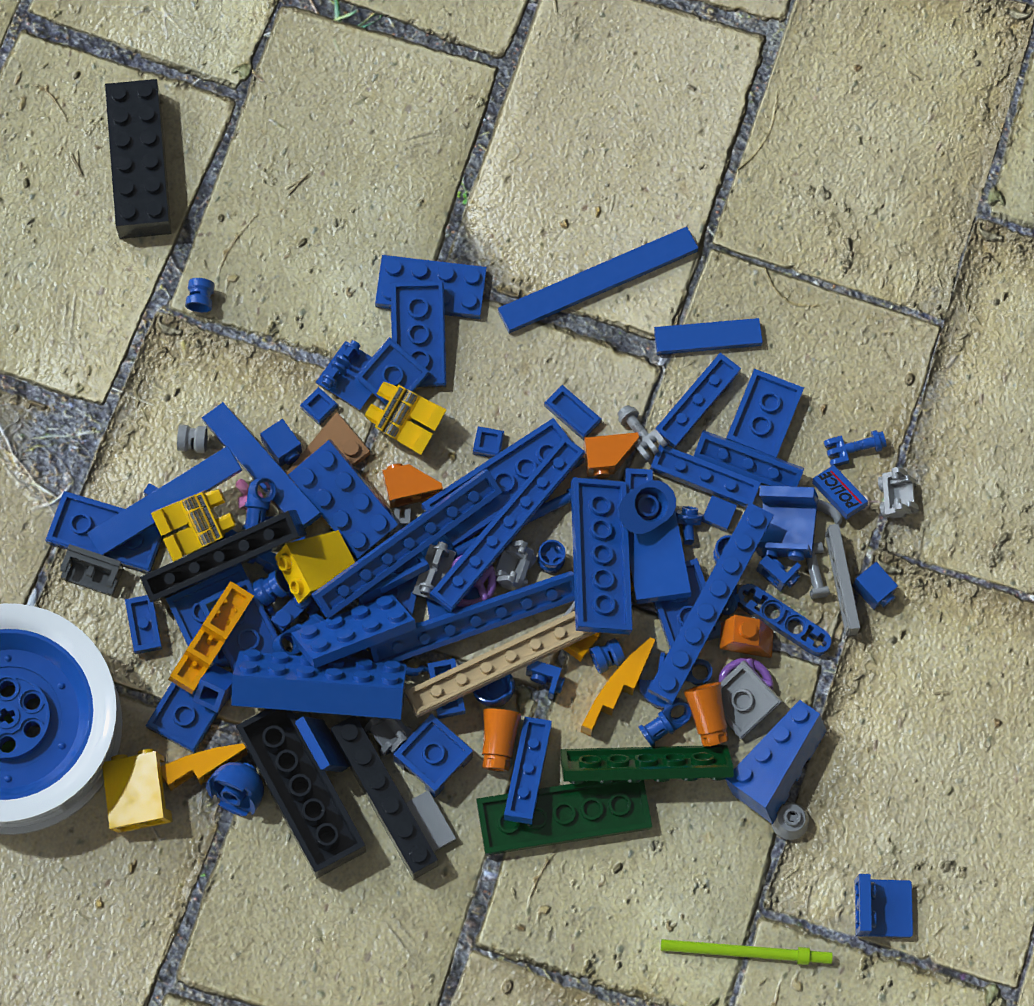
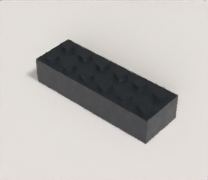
(138, 159)
(301, 791)

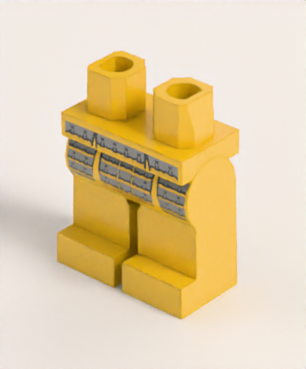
(400, 410)
(202, 522)

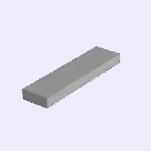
(842, 580)

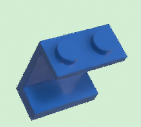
(793, 522)

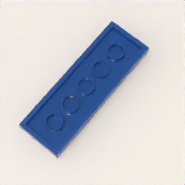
(510, 471)
(600, 557)

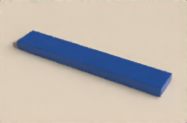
(259, 463)
(138, 516)

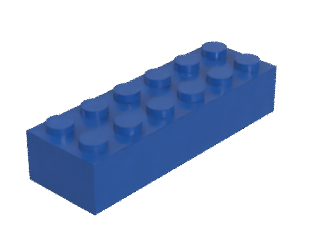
(333, 688)

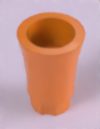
(708, 712)
(499, 738)

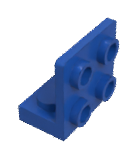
(883, 907)

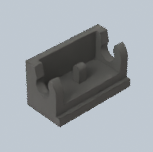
(91, 570)

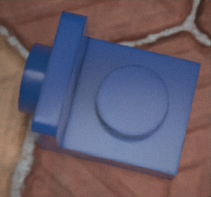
(775, 573)
(542, 673)

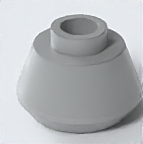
(791, 821)

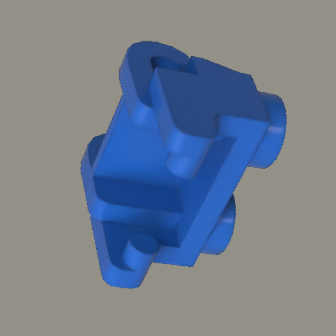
(290, 612)

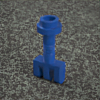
(876, 440)

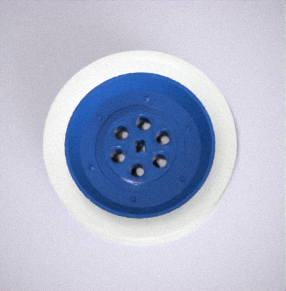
(77, 719)

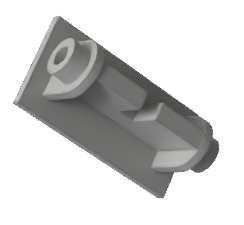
(440, 562)

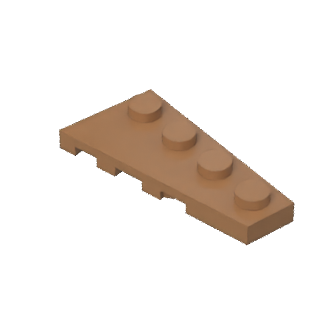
(343, 438)

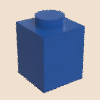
(281, 443)
(875, 586)
(214, 688)

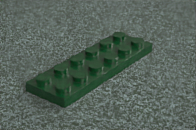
(646, 763)
(566, 816)

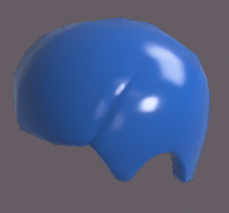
(496, 693)

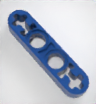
(786, 616)

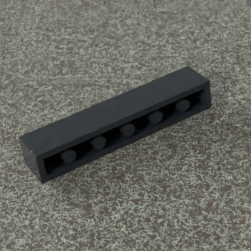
(223, 555)
(384, 797)

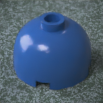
(237, 787)

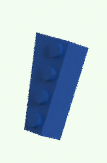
(777, 761)

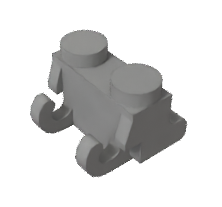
(898, 493)
(514, 565)
(388, 732)

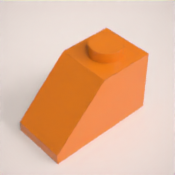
(608, 453)
(408, 485)
(746, 636)

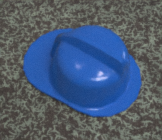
(647, 507)

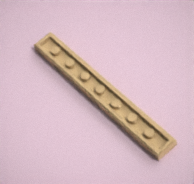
(494, 664)

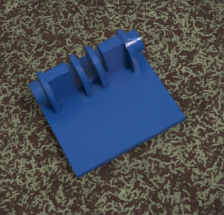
(341, 373)

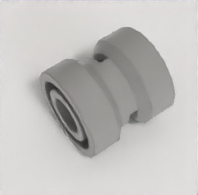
(192, 438)

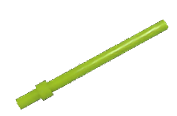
(801, 955)

